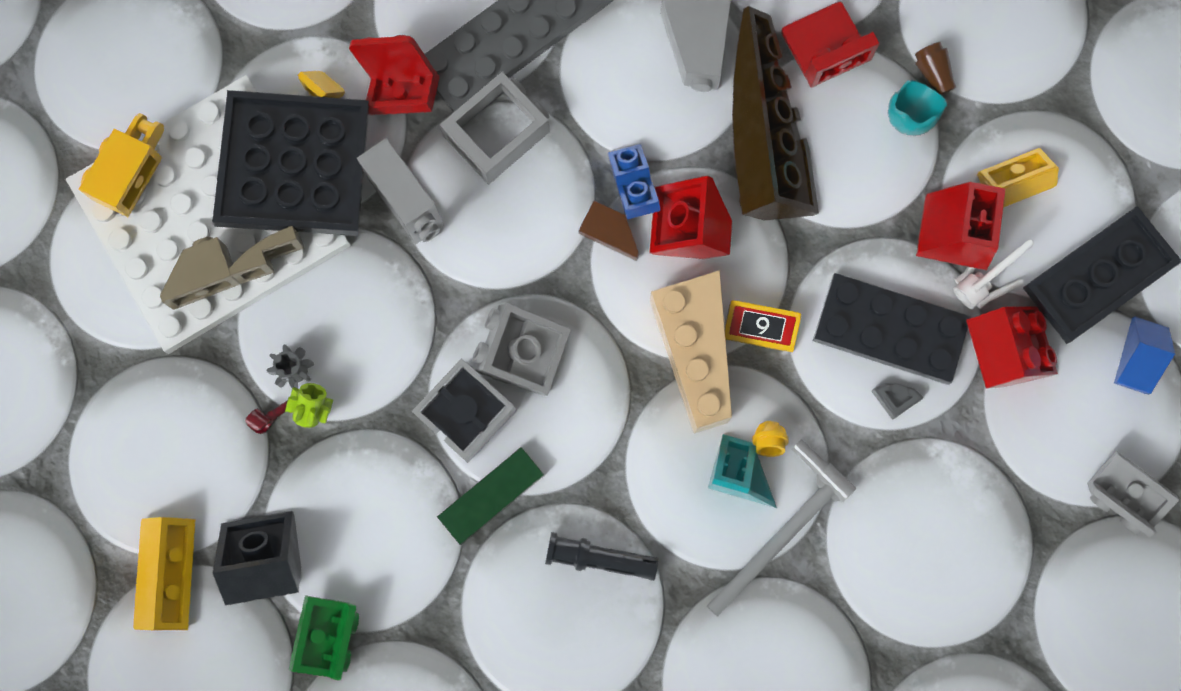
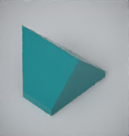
(739, 472)

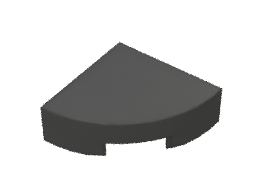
(896, 398)

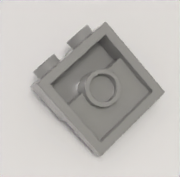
(521, 348)

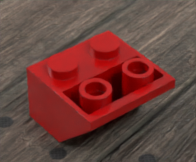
(962, 224)
(1012, 346)

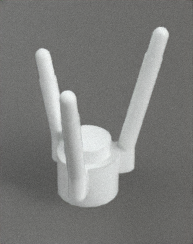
(974, 289)

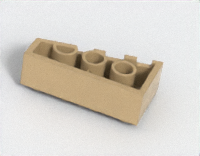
(695, 343)

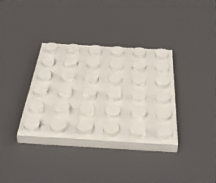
(177, 212)

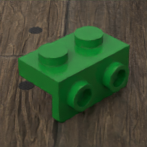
(324, 637)

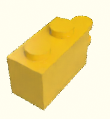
(124, 166)

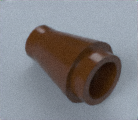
(936, 67)

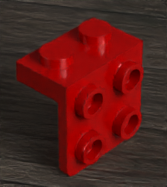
(398, 73)

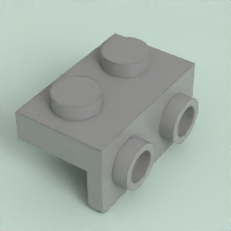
(1131, 494)

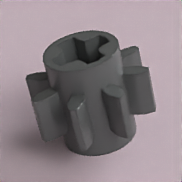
(281, 362)

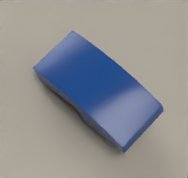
(634, 181)

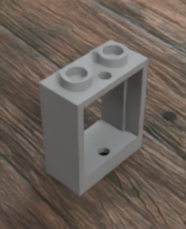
(491, 168)
(401, 192)

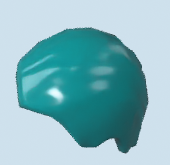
(915, 108)

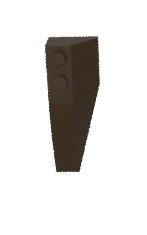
(768, 151)

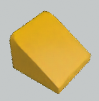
(320, 84)

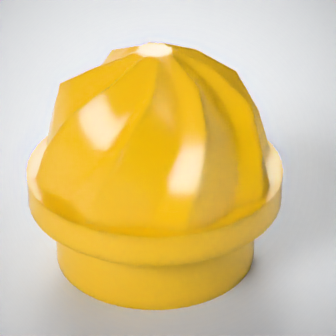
(770, 439)

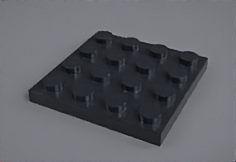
(291, 163)

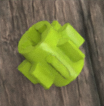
(309, 405)

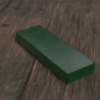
(490, 496)

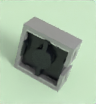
(464, 410)

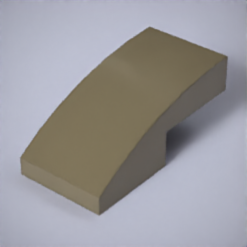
(257, 260)

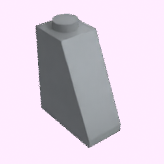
(697, 39)

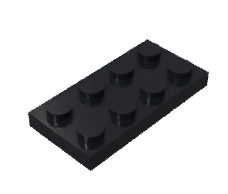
(1102, 275)
(891, 329)

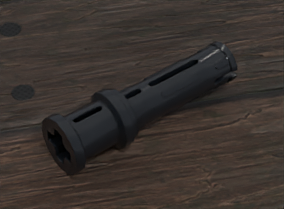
(584, 555)

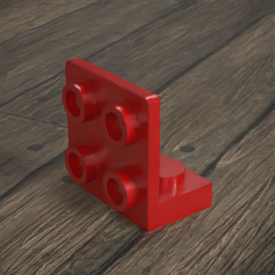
(828, 44)

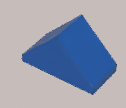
(1144, 355)

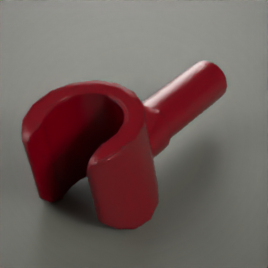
(260, 422)

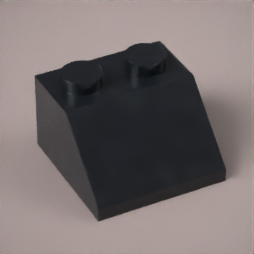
(257, 558)

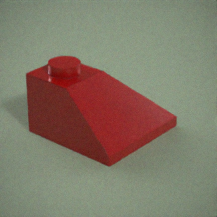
(691, 220)

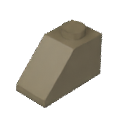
(199, 273)

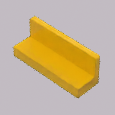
(164, 574)

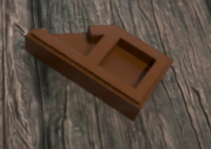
(609, 229)

